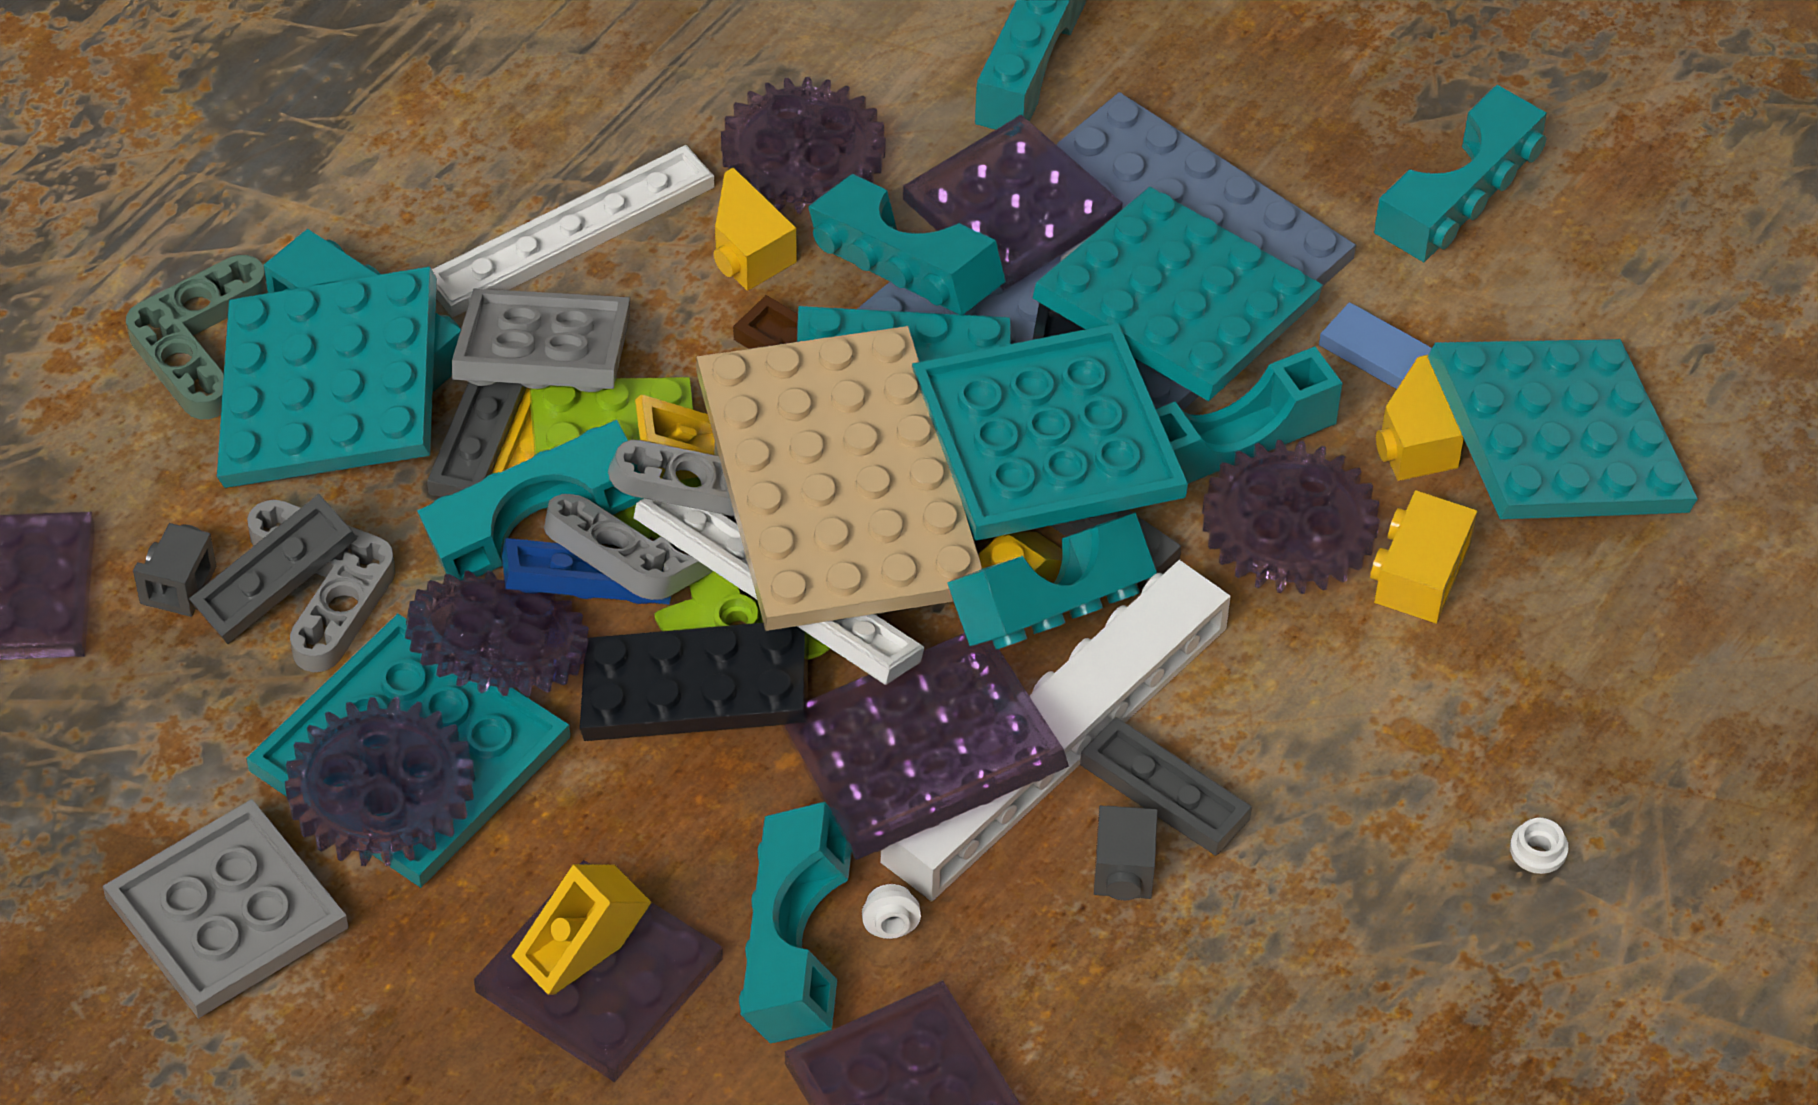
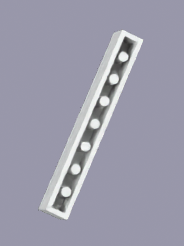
(1100, 681)

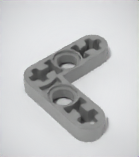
(647, 484)
(638, 565)
(342, 578)

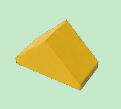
(674, 427)

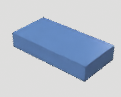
(1372, 344)

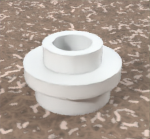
(1539, 833)
(891, 912)

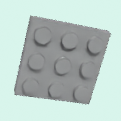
(541, 339)
(225, 908)

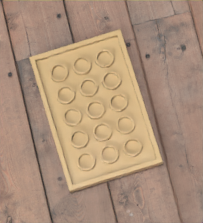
(836, 477)

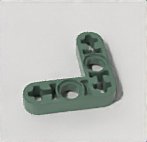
(180, 325)

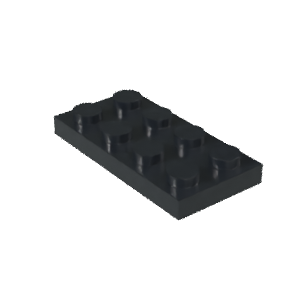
(694, 681)

